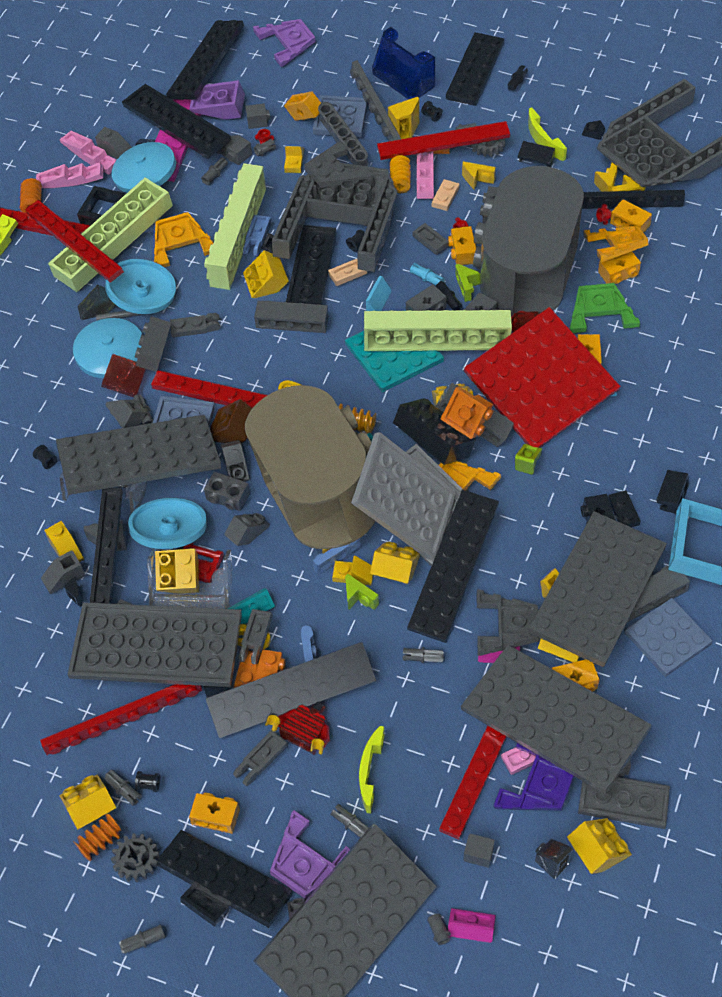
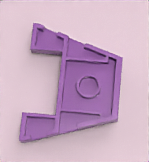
(293, 36)
(297, 863)

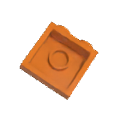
(467, 412)
(268, 664)

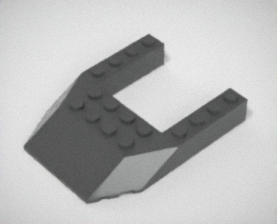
(649, 152)
(356, 203)

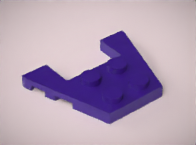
(544, 789)

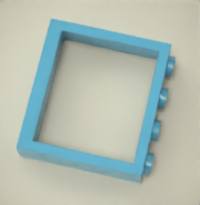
(686, 565)

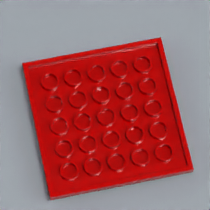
(541, 378)

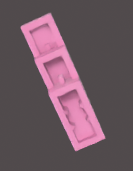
(87, 151)
(66, 177)
(425, 186)

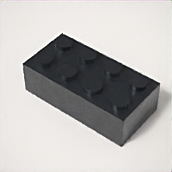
(424, 425)

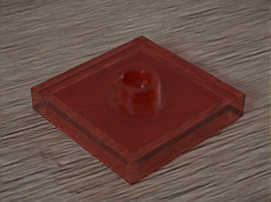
(123, 376)

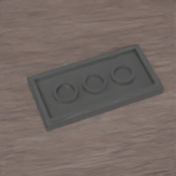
(627, 802)

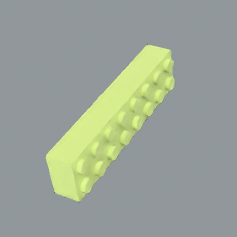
(114, 231)
(230, 239)
(435, 330)

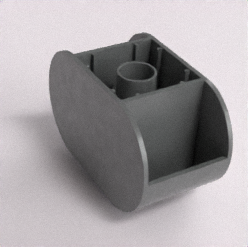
(529, 239)

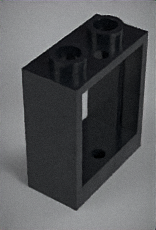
(85, 215)

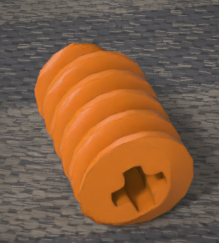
(29, 193)
(98, 837)

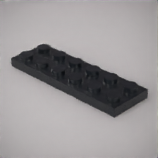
(475, 69)
(311, 265)
(224, 878)

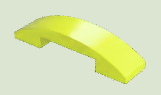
(543, 138)
(375, 746)

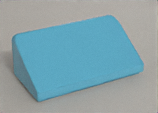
(378, 295)

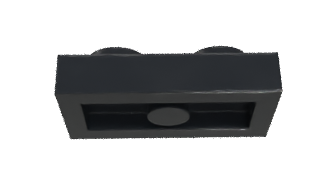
(624, 509)
(204, 905)

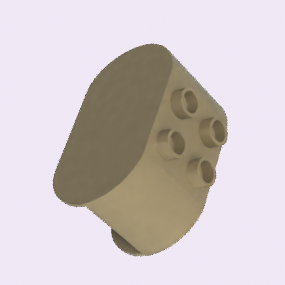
(311, 463)

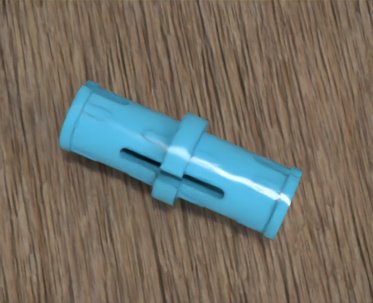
(426, 274)

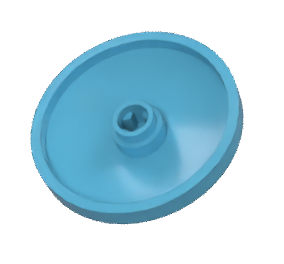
(143, 161)
(142, 287)
(102, 339)
(167, 523)

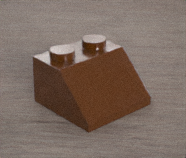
(230, 422)

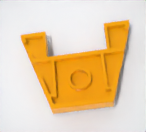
(178, 232)
(621, 241)
(465, 475)

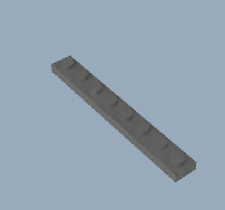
(374, 103)

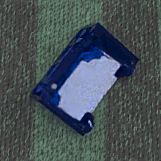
(401, 70)

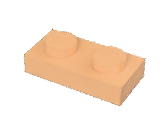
(445, 195)
(346, 272)

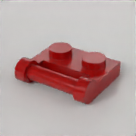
(207, 568)

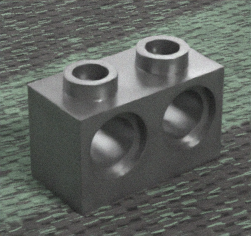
(228, 488)

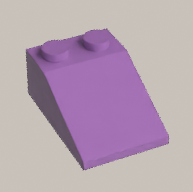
(220, 100)

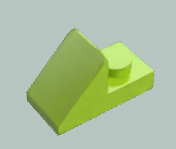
(466, 280)
(526, 458)
(358, 591)

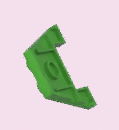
(600, 301)

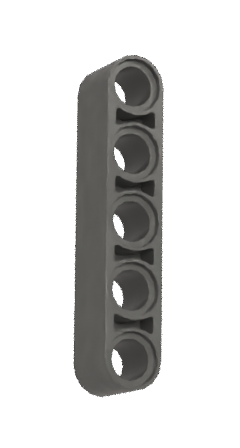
(340, 129)

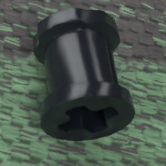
(431, 111)
(355, 241)
(44, 456)
(147, 781)

